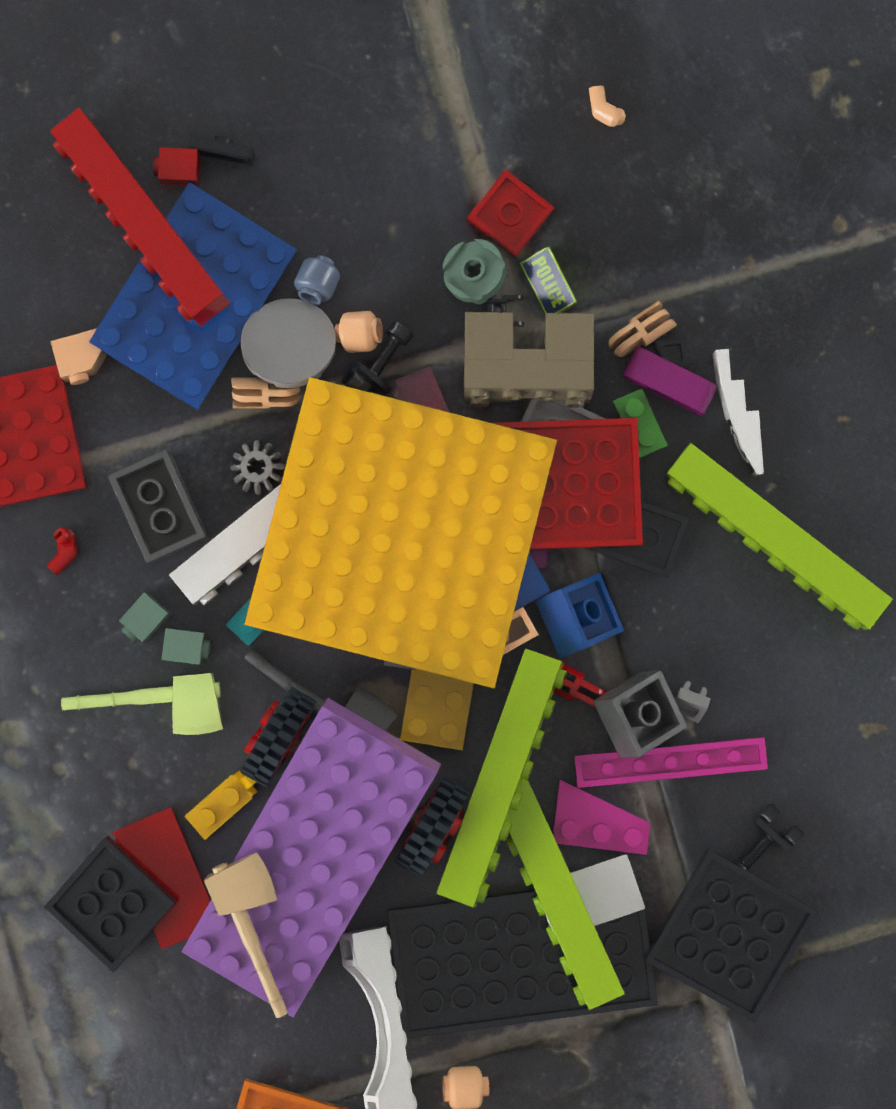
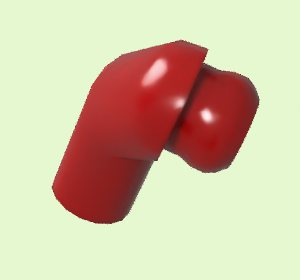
(66, 548)

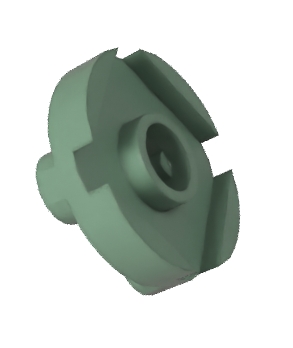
(479, 287)

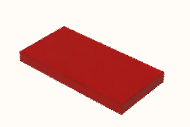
(164, 853)

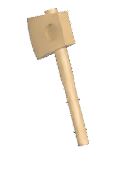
(240, 888)

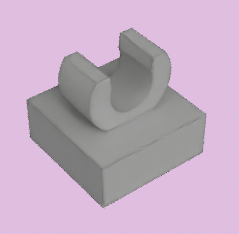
(692, 704)

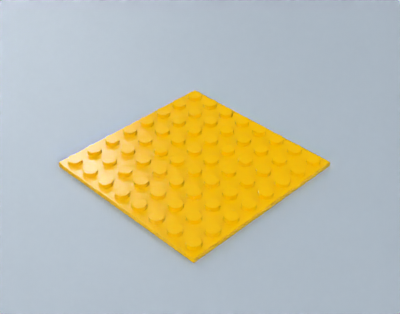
(401, 532)

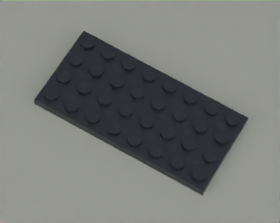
(499, 967)

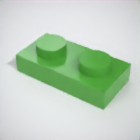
(649, 433)

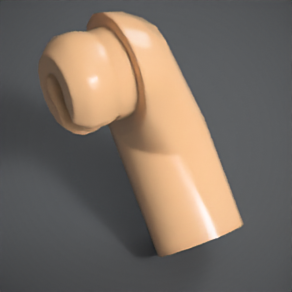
(604, 111)

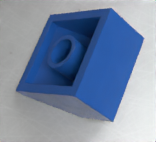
(579, 615)

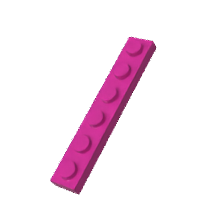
(672, 762)

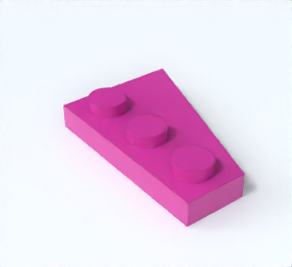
(594, 823)

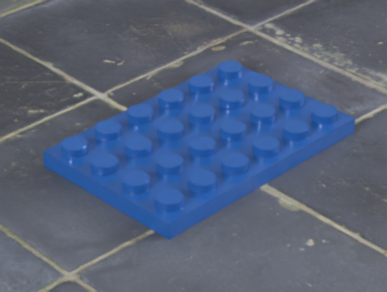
(150, 332)

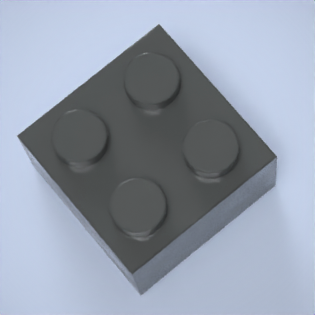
(640, 714)

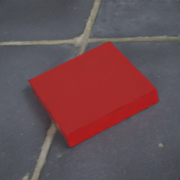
(510, 213)

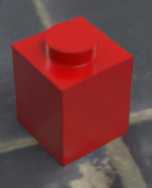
(177, 166)

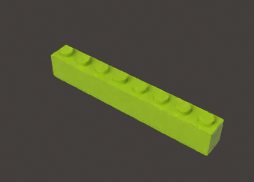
(778, 537)
(500, 779)
(561, 903)

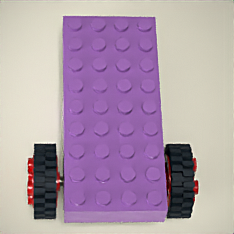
(325, 838)

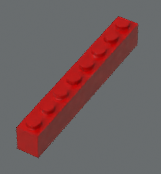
(140, 218)

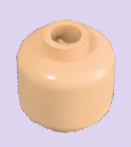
(359, 331)
(464, 1087)

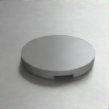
(288, 342)

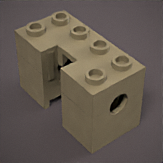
(548, 374)

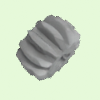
(261, 457)

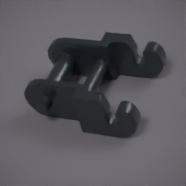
(491, 302)

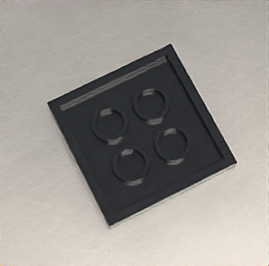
(110, 903)

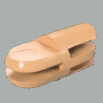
(642, 330)
(259, 394)

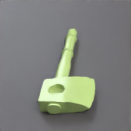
(192, 698)

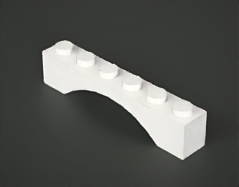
(368, 959)

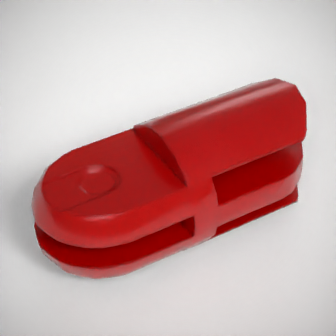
(574, 685)

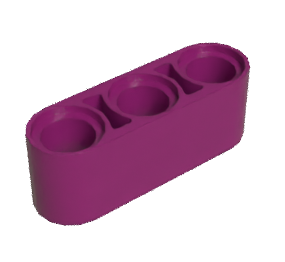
(670, 381)

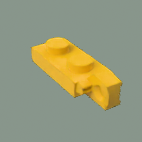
(221, 804)

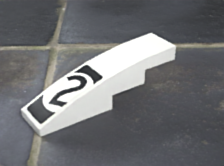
(742, 423)

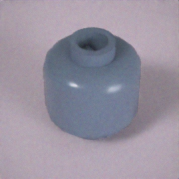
(317, 279)

